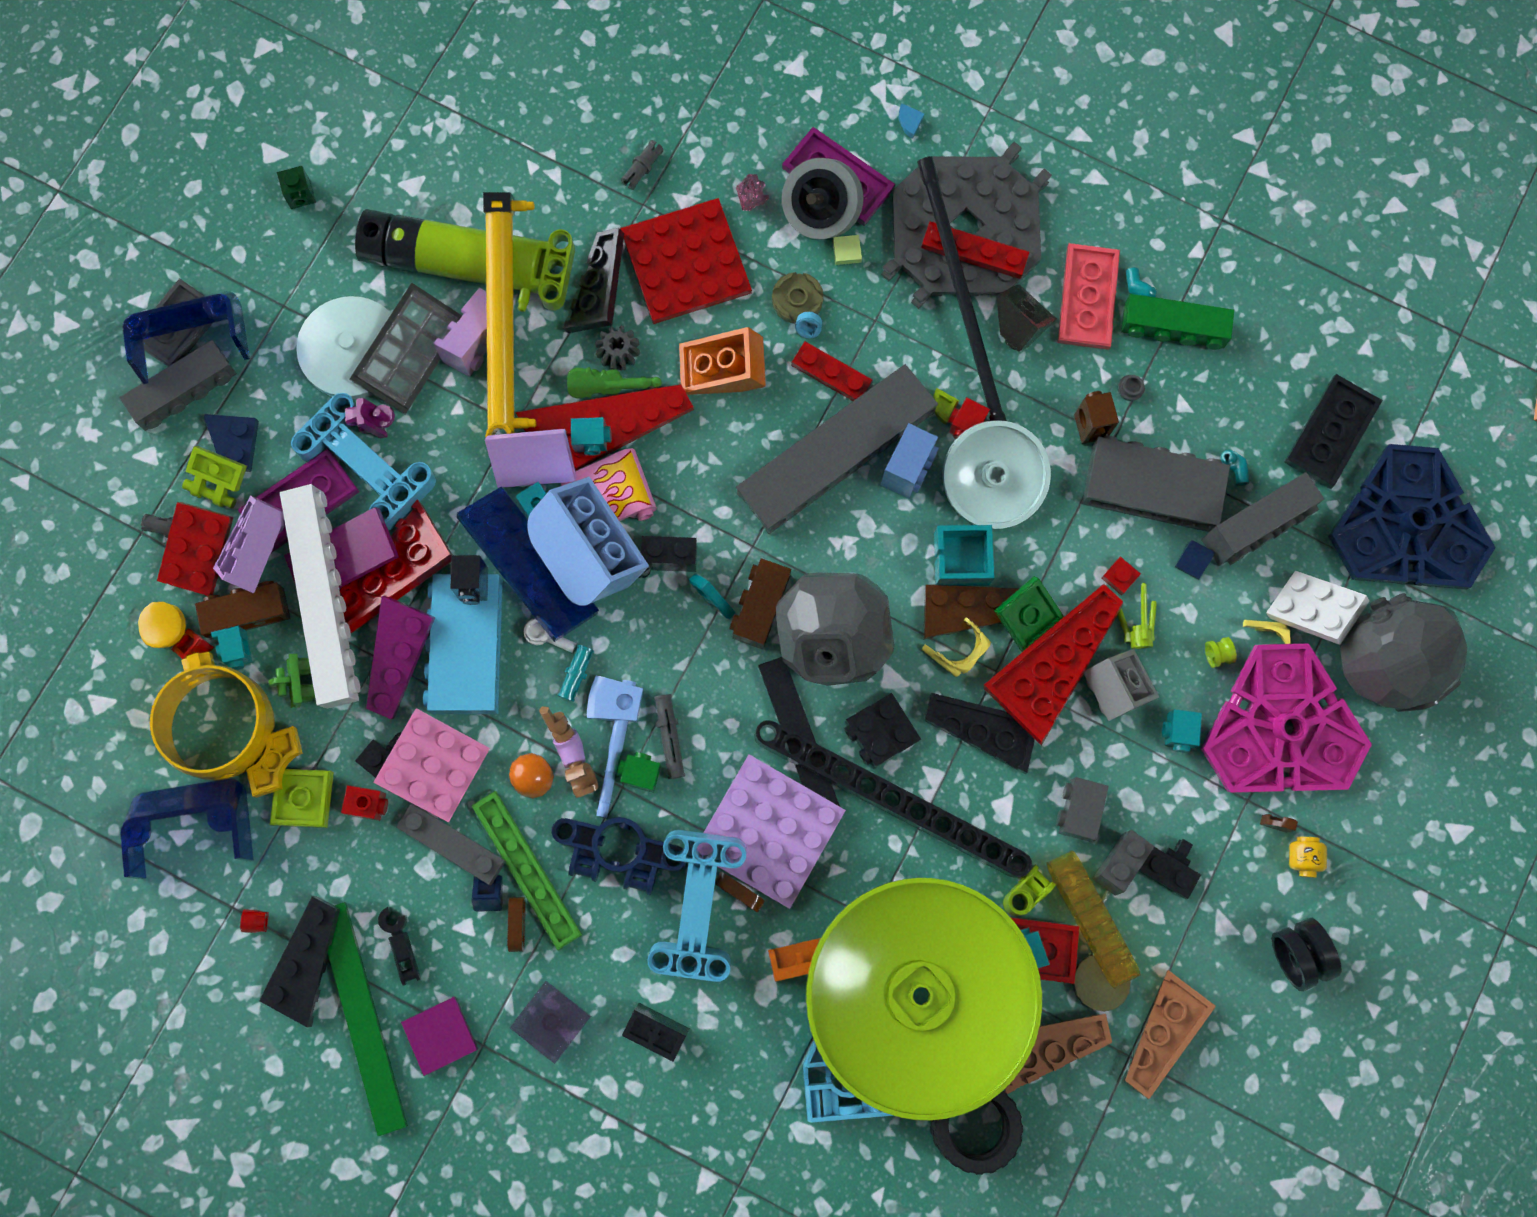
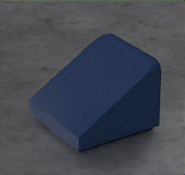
(1194, 559)
(486, 896)

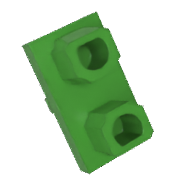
(298, 693)

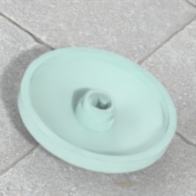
(337, 340)
(996, 474)

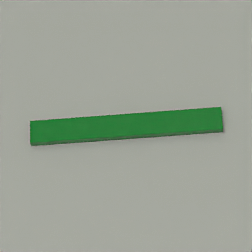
(365, 1027)

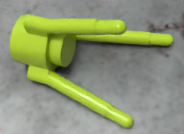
(1141, 635)

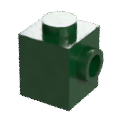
(296, 187)

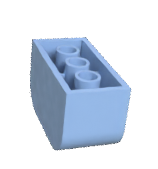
(584, 543)

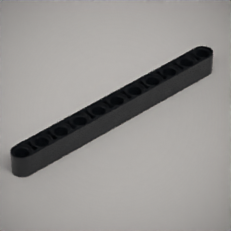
(905, 800)

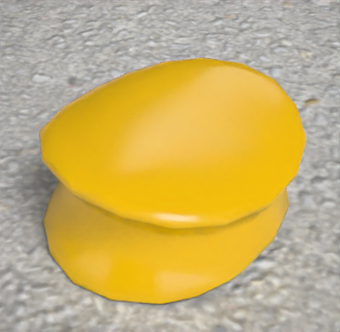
(161, 625)

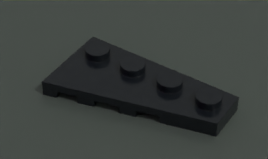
(598, 285)
(983, 728)
(299, 971)

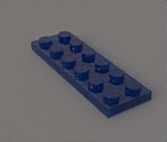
(504, 538)

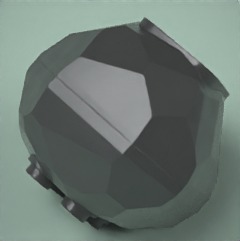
(835, 628)
(1404, 653)

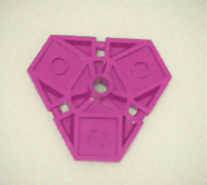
(1252, 744)

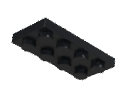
(1333, 431)

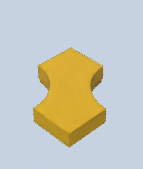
(269, 770)

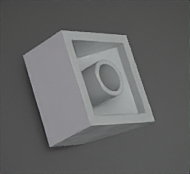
(1120, 684)

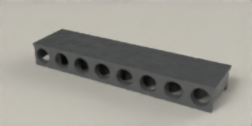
(836, 448)

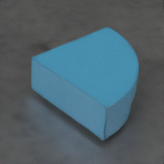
(910, 120)

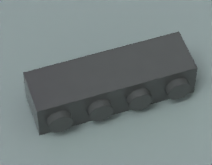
(178, 386)

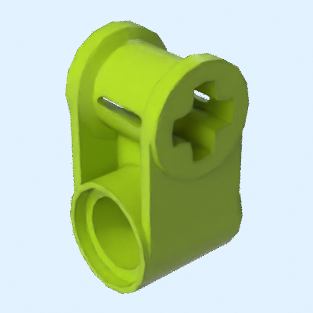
(1031, 889)

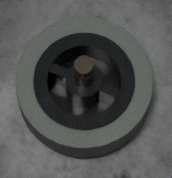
(822, 198)

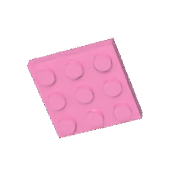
(431, 765)

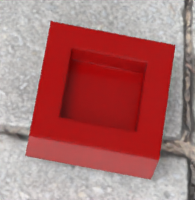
(1120, 575)

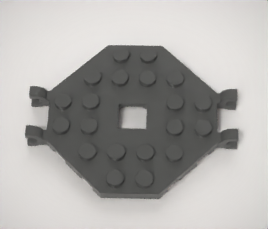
(993, 195)

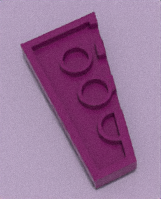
(396, 652)

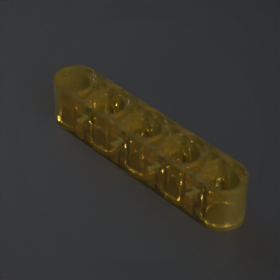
(1093, 919)

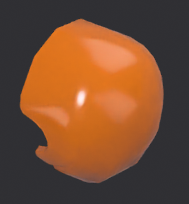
(531, 775)

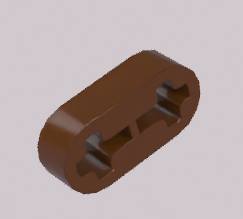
(739, 892)
(516, 924)

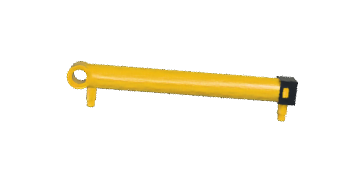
(499, 212)

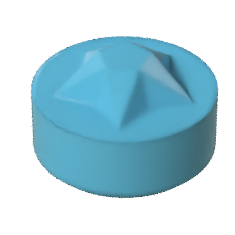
(808, 325)

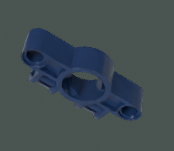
(587, 841)

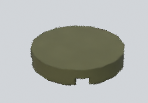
(796, 295)
(1094, 989)

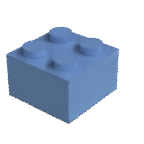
(906, 467)

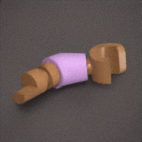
(571, 753)

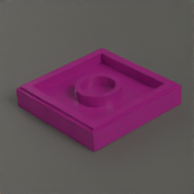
(439, 1036)

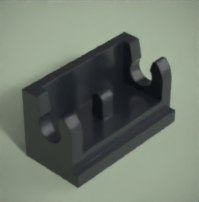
(655, 1032)

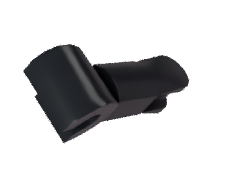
(399, 945)

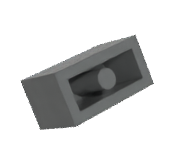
(1082, 809)
(1123, 862)

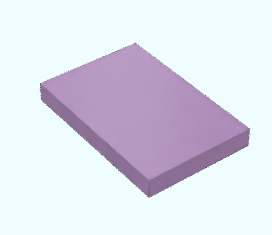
(531, 458)

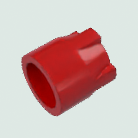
(254, 921)

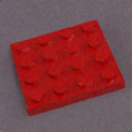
(686, 261)

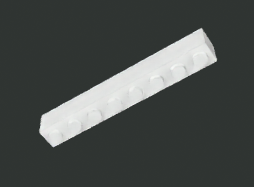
(320, 597)

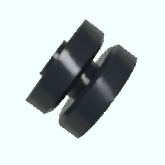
(1306, 954)

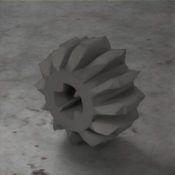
(617, 356)

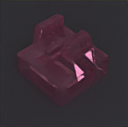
(751, 193)

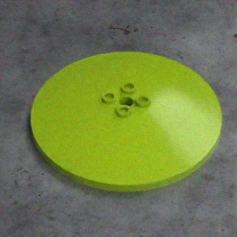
(979, 1010)

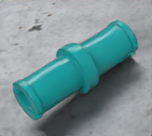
(576, 673)

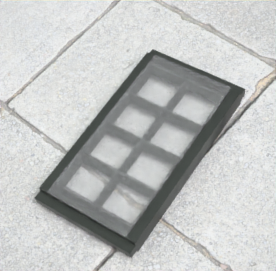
(404, 349)

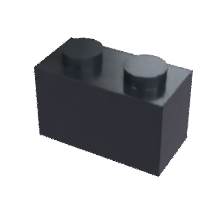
(469, 578)

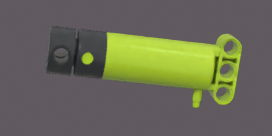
(461, 253)

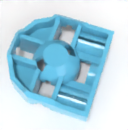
(829, 1095)

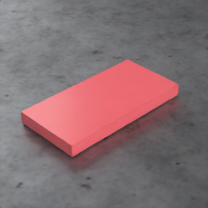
(1088, 296)

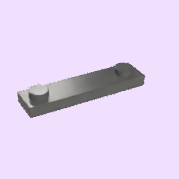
(451, 844)

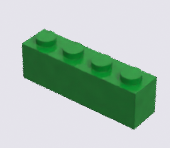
(1177, 321)

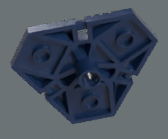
(1382, 537)

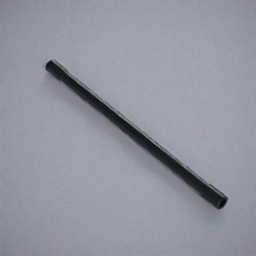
(930, 180)

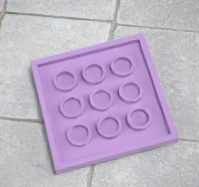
(780, 825)

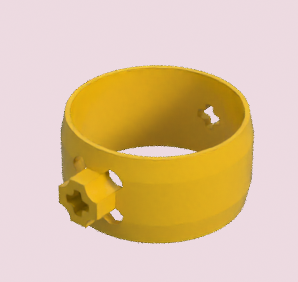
(199, 669)

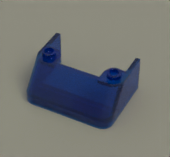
(179, 317)
(221, 799)

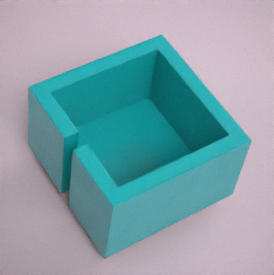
(964, 555)

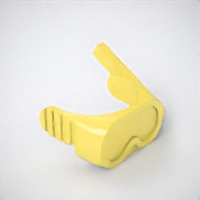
(1280, 628)
(964, 665)

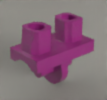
(370, 417)

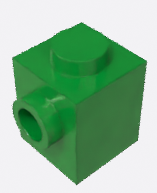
(639, 772)

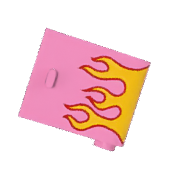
(621, 484)

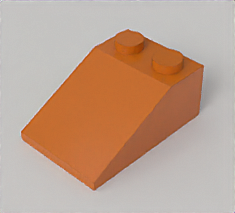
(723, 363)

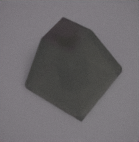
(1021, 318)

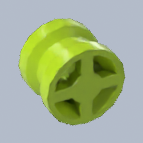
(1220, 652)

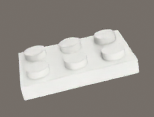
(1318, 607)

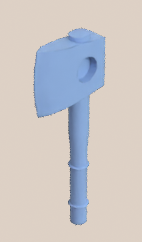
(617, 703)

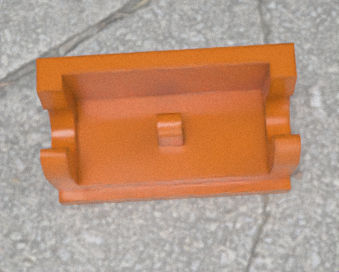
(792, 959)

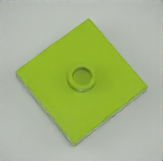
(303, 799)

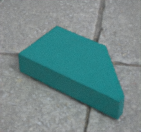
(711, 595)

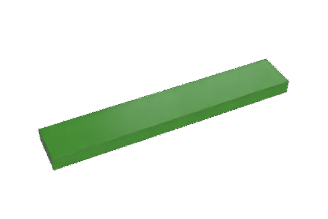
(527, 870)

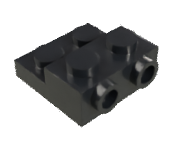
(881, 731)

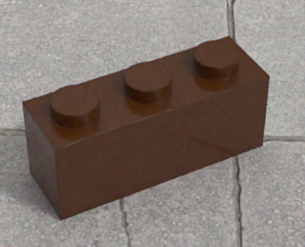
(760, 603)
(243, 609)

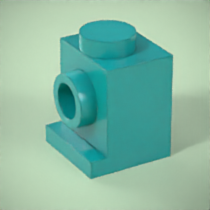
(233, 647)

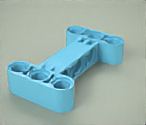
(363, 460)
(697, 907)

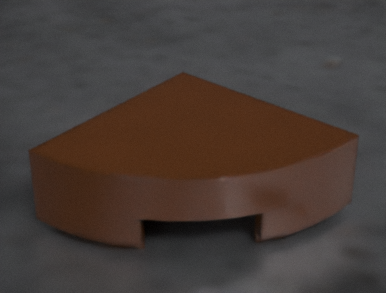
(1285, 825)

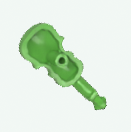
(586, 382)

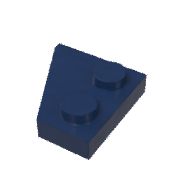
(233, 437)

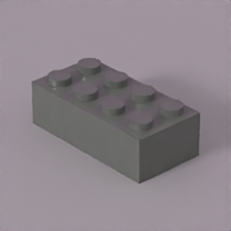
(1264, 520)

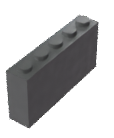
(1156, 483)

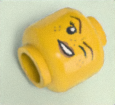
(1308, 856)

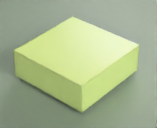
(847, 249)

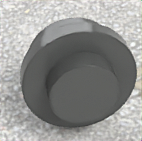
(1131, 387)

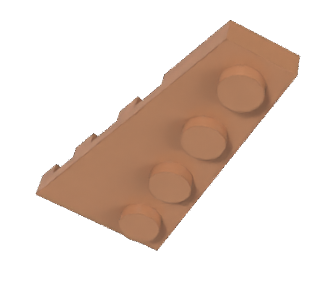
(1168, 1031)
(1061, 1044)

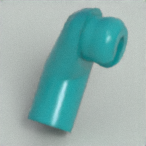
(1238, 465)

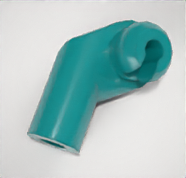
(1136, 286)

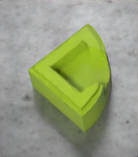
(945, 406)

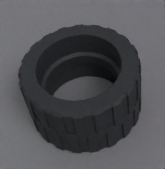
(998, 1155)

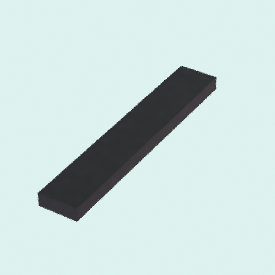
(792, 716)

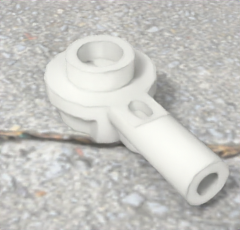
(537, 636)

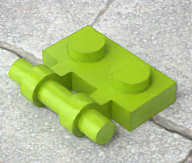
(215, 469)

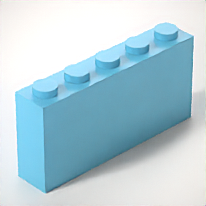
(463, 650)

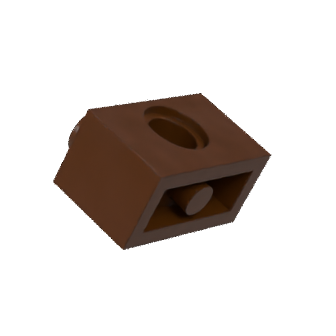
(1096, 416)

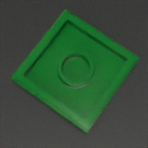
(1029, 613)

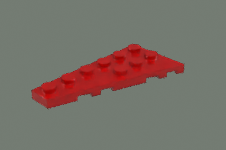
(628, 415)
(420, 556)
(1046, 673)

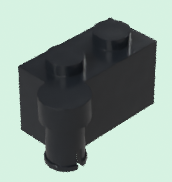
(669, 554)

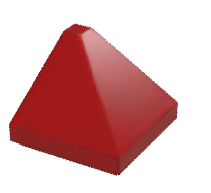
(191, 644)

